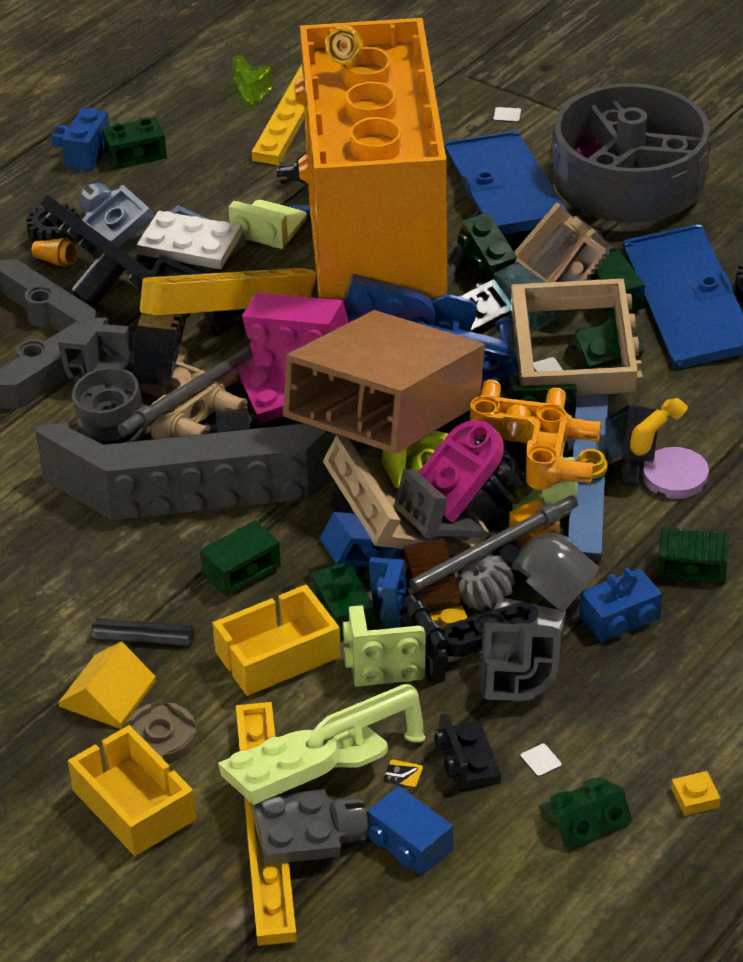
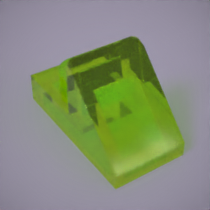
(251, 82)

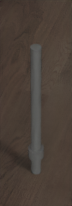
(147, 414)
(544, 517)

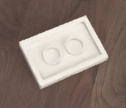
(189, 239)

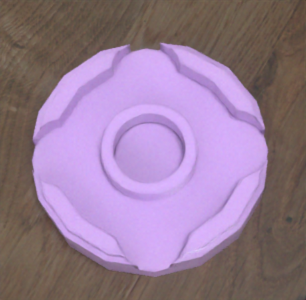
(676, 473)

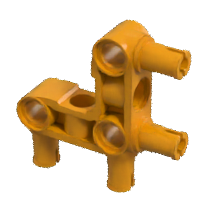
(542, 428)

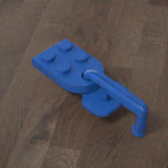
(444, 313)

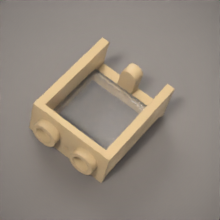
(552, 241)

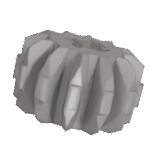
(485, 582)

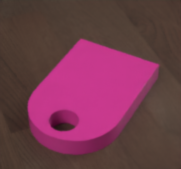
(461, 466)

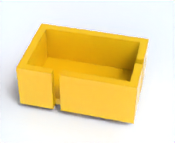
(270, 654)
(136, 793)

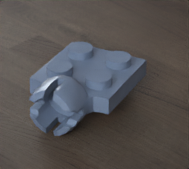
(114, 213)

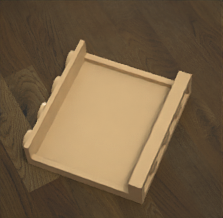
(373, 500)

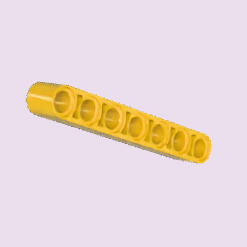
(221, 290)

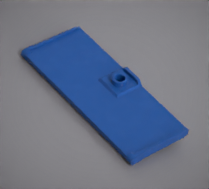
(503, 179)
(688, 295)

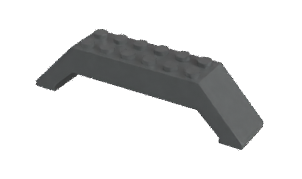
(186, 470)

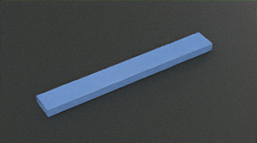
(587, 517)

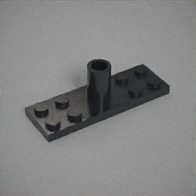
(107, 265)

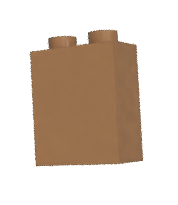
(383, 380)

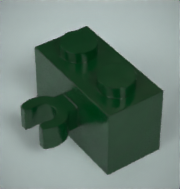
(338, 590)

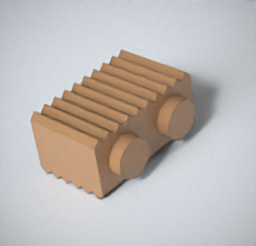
(581, 261)

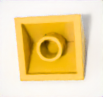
(109, 686)

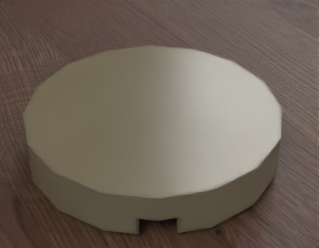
(165, 728)

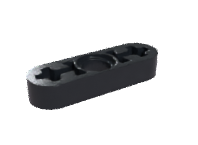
(469, 629)

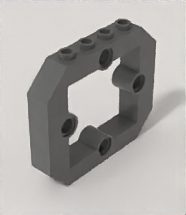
(38, 361)

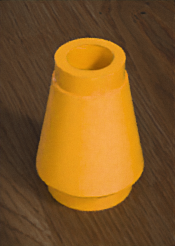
(56, 251)

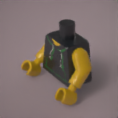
(633, 436)

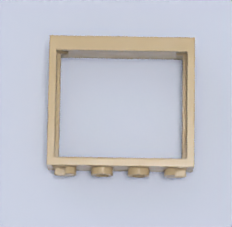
(570, 296)

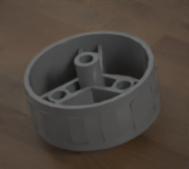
(649, 155)

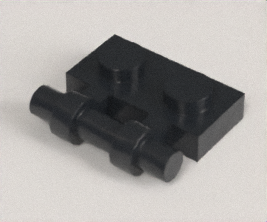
(435, 641)

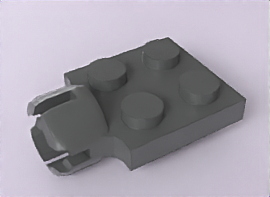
(307, 825)

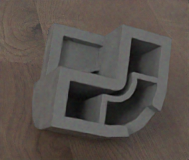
(95, 346)
(555, 568)
(518, 660)

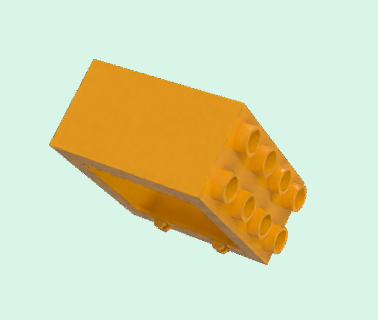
(374, 160)

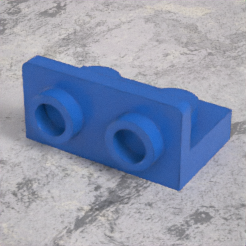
(388, 589)

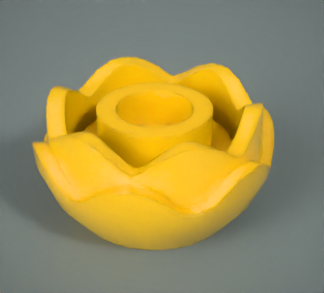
(335, 48)

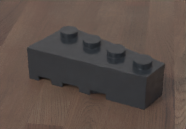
(156, 348)

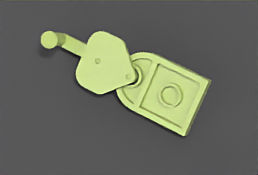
(336, 742)

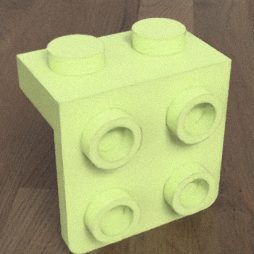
(267, 221)
(382, 654)

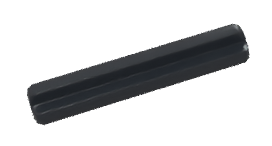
(143, 632)

